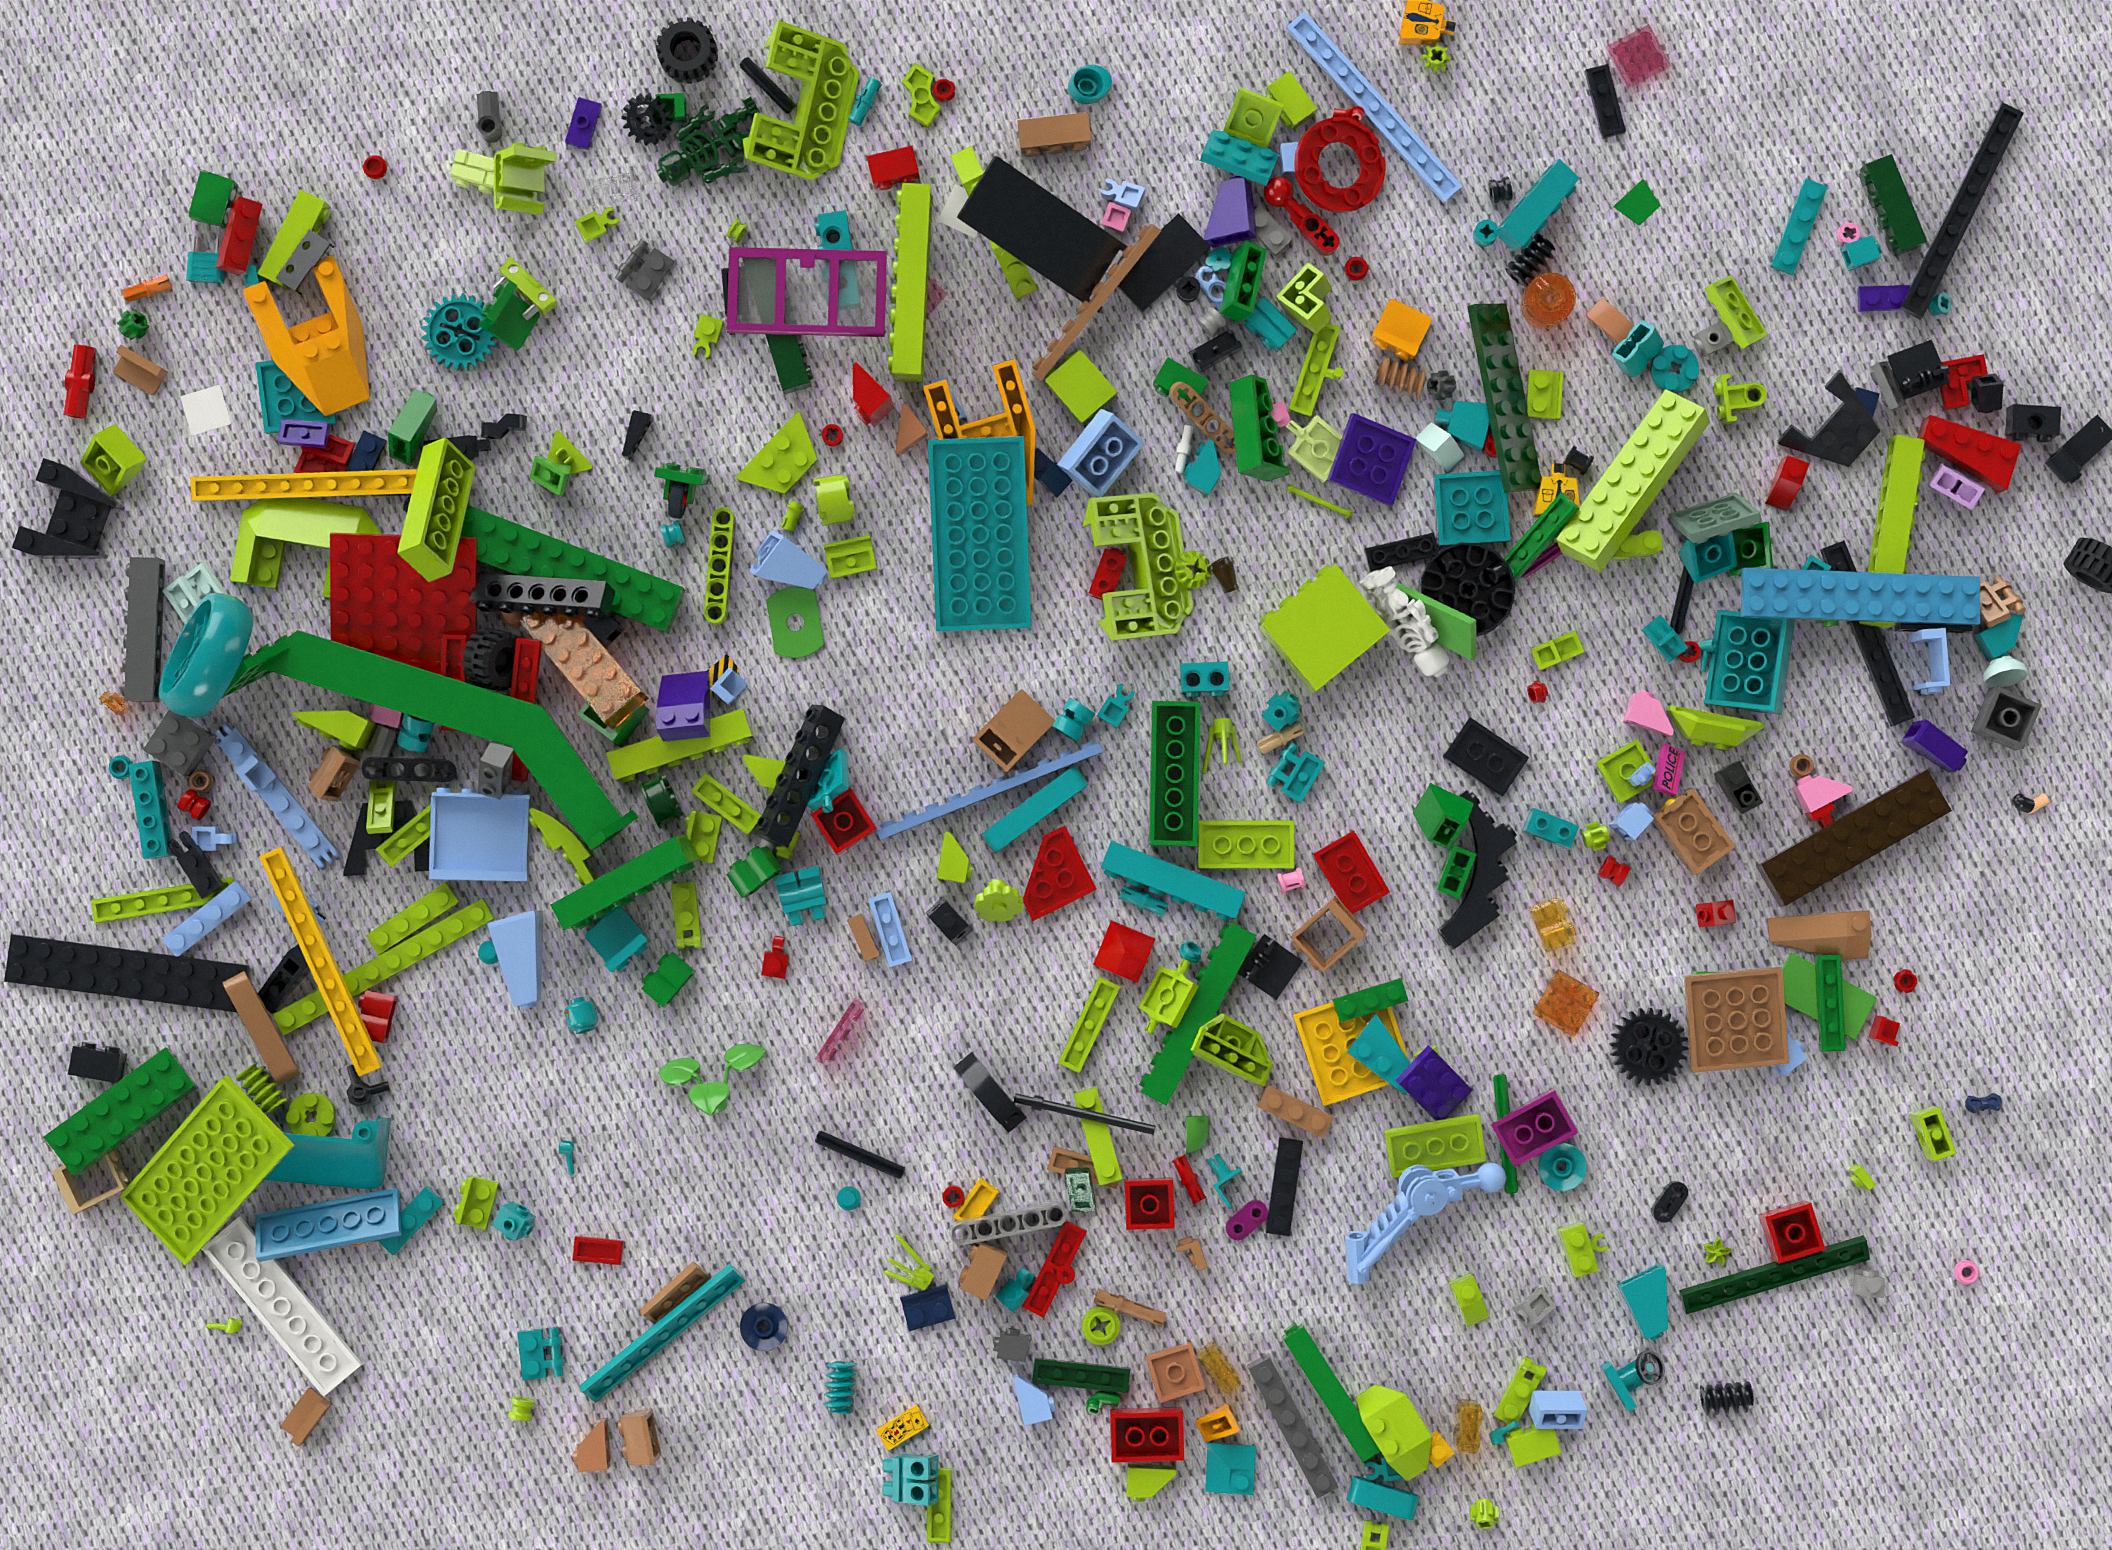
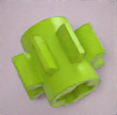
(1436, 64)
(1595, 836)
(1484, 1514)

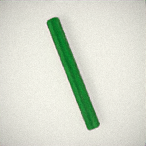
(1502, 1109)

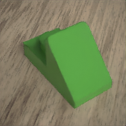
(550, 474)

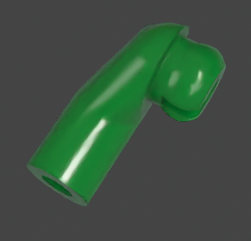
(1099, 1399)

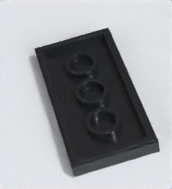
(1163, 263)

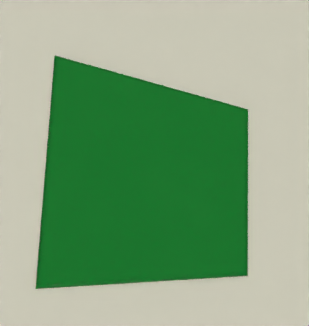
(1638, 203)

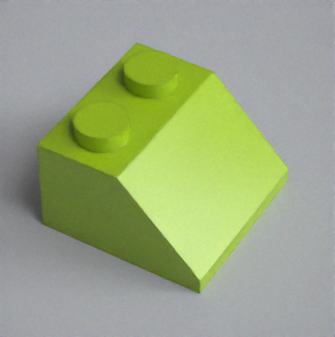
(112, 459)

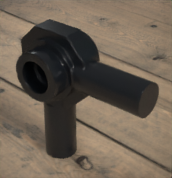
(360, 1092)

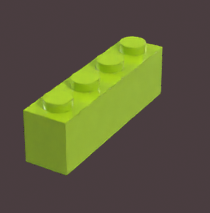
(305, 214)

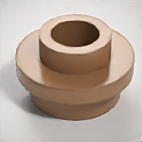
(1809, 765)
(193, 781)

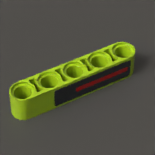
(717, 554)

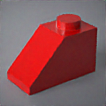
(1787, 482)

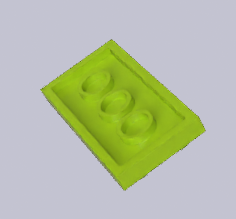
(1245, 844)
(1436, 1144)

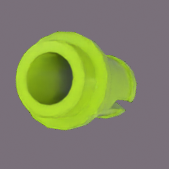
(792, 516)
(787, 852)

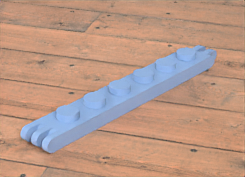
(281, 801)

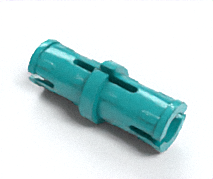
(864, 101)
(1143, 901)

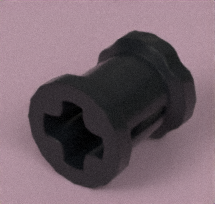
(1578, 460)

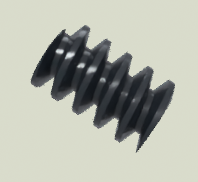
(1530, 259)
(1726, 1397)

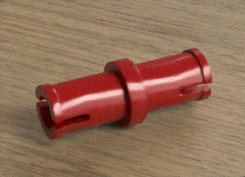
(1189, 1179)

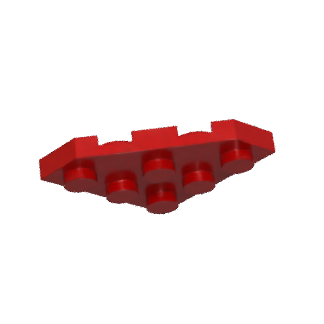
(1056, 876)

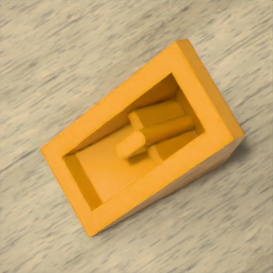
(1217, 1424)

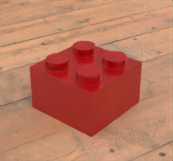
(846, 823)
(1149, 1203)
(1792, 1231)

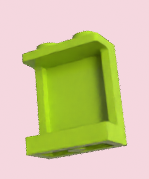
(1080, 386)

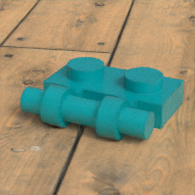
(1301, 777)
(533, 1356)

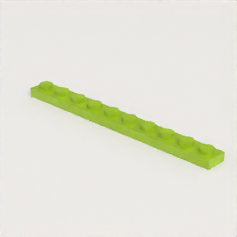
(389, 963)

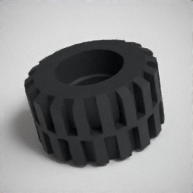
(687, 69)
(2091, 564)
(490, 659)

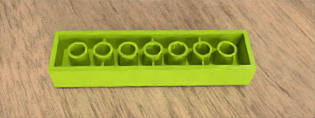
(911, 275)
(1633, 480)

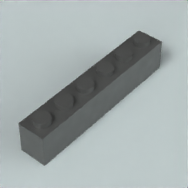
(144, 629)
(1292, 1426)

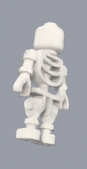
(1414, 632)

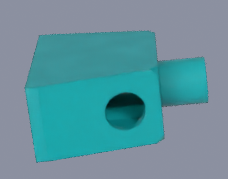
(1466, 423)

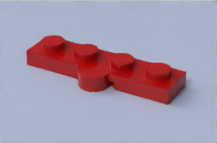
(1055, 1269)

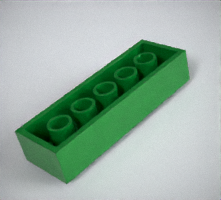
(1174, 773)
(624, 882)
(120, 1112)

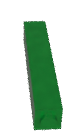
(1330, 1390)

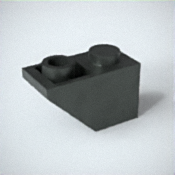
(1738, 787)

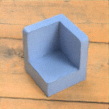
(1287, 155)
(729, 686)
(255, 773)

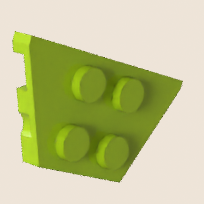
(782, 459)

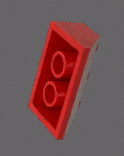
(870, 399)

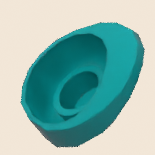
(1093, 76)

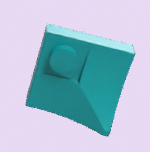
(1230, 1468)

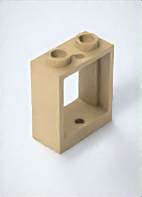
(72, 1193)

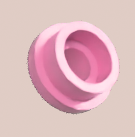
(1973, 1272)

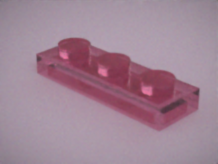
(840, 1032)

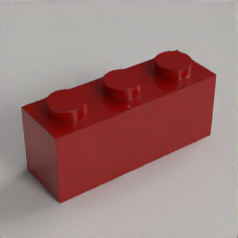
(239, 235)

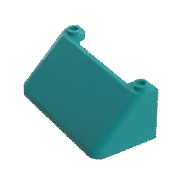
(338, 1161)

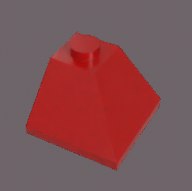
(1124, 951)

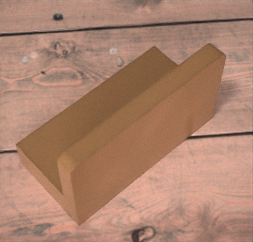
(139, 370)
(305, 1416)

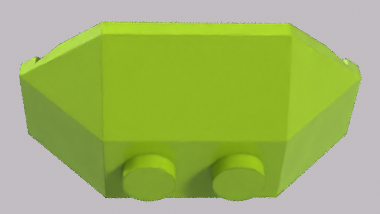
(1712, 728)
(1233, 1049)
(1396, 1429)

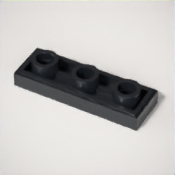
(1387, 554)

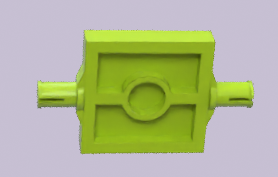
(1168, 996)

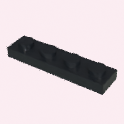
(1284, 1186)

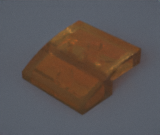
(1565, 1003)

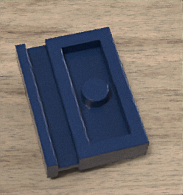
(927, 1307)

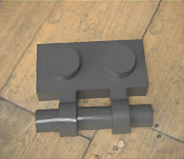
(651, 272)
(1891, 393)

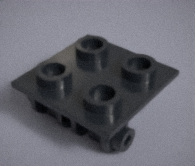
(1918, 369)
(1270, 967)

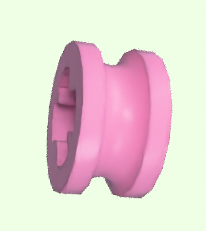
(1848, 226)

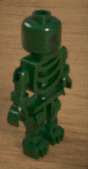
(676, 166)

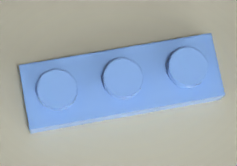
(890, 929)

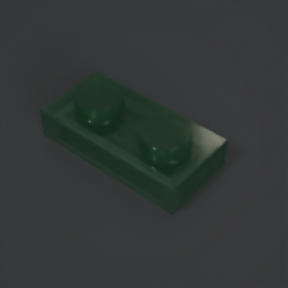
(1080, 1189)

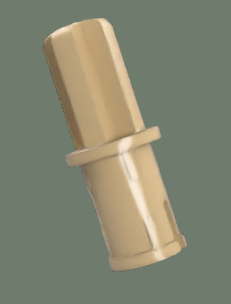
(1280, 738)

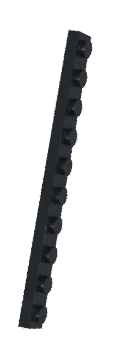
(1961, 211)

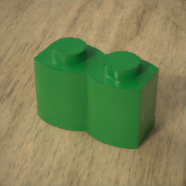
(754, 871)
(668, 979)

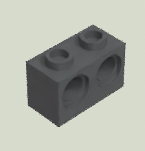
(495, 770)

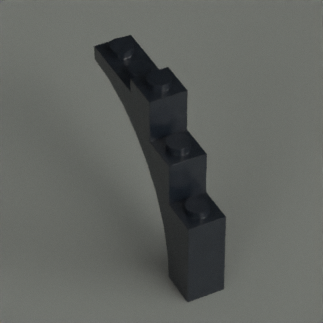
(1476, 909)

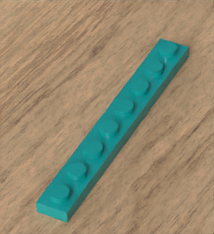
(662, 1333)

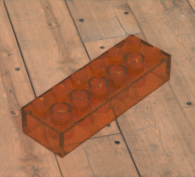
(587, 666)

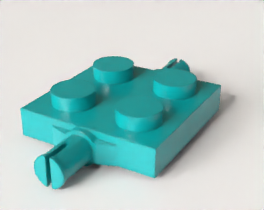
(831, 782)

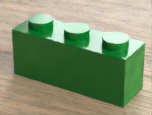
(1243, 281)

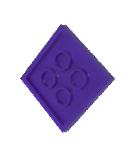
(1371, 459)

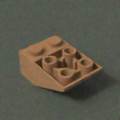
(1013, 730)

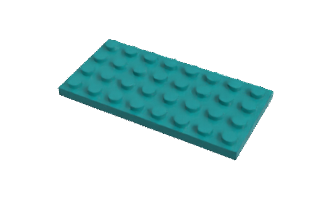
(979, 533)

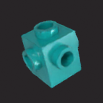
(1282, 710)
(514, 1221)

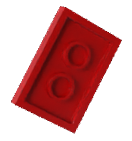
(1351, 872)

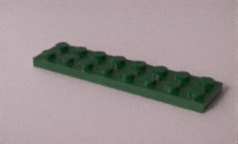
(1505, 397)

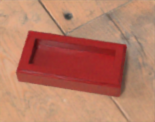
(597, 1250)

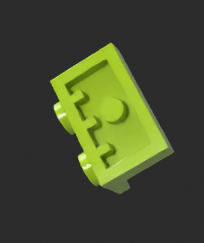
(704, 834)
(476, 1202)

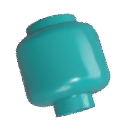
(581, 1015)

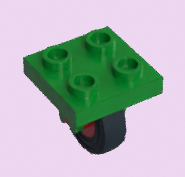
(680, 486)

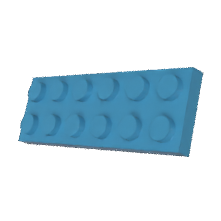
(328, 1224)

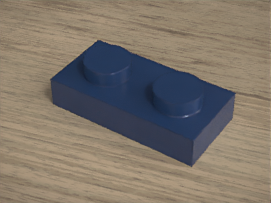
(366, 453)

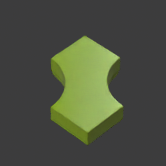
(923, 106)

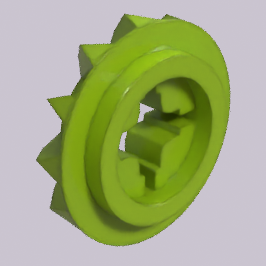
(1185, 575)
(1097, 1336)

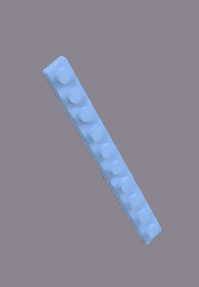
(1376, 109)

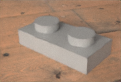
(1270, 232)

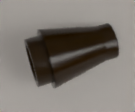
(1225, 573)

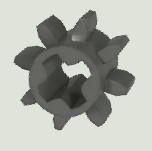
(1441, 385)

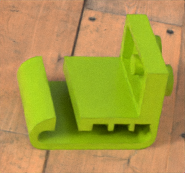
(520, 177)

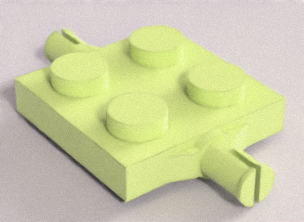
(1315, 446)

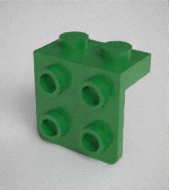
(505, 319)

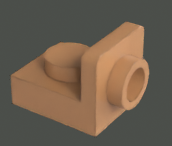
(1196, 1256)

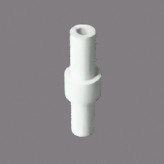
(1184, 449)

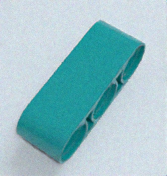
(1383, 1498)

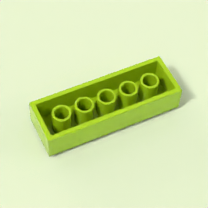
(436, 509)

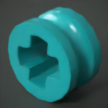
(1940, 304)

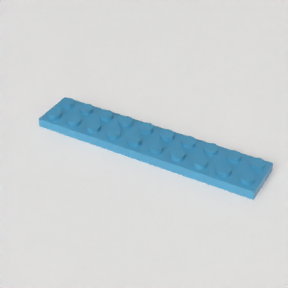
(1860, 596)

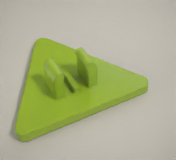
(565, 453)

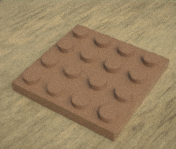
(1736, 1019)

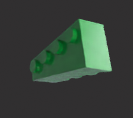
(1255, 430)

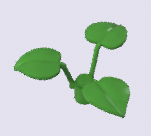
(711, 1096)

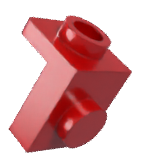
(1716, 913)

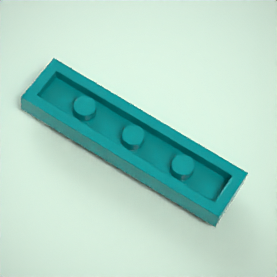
(1798, 226)

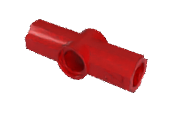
(80, 381)

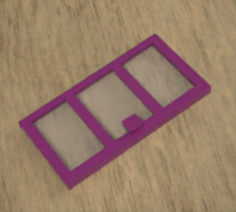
(807, 292)

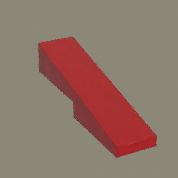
(452, 660)

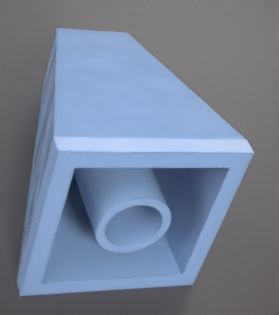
(520, 955)

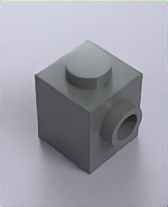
(1011, 1345)

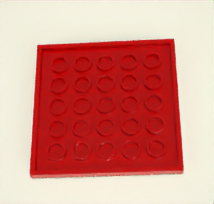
(392, 608)

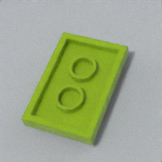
(1736, 312)

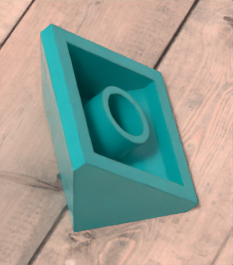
(1709, 557)

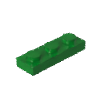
(1370, 1000)

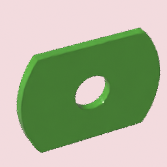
(795, 601)

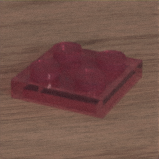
(1638, 56)

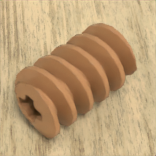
(1400, 377)

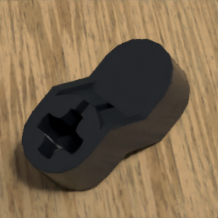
(508, 422)

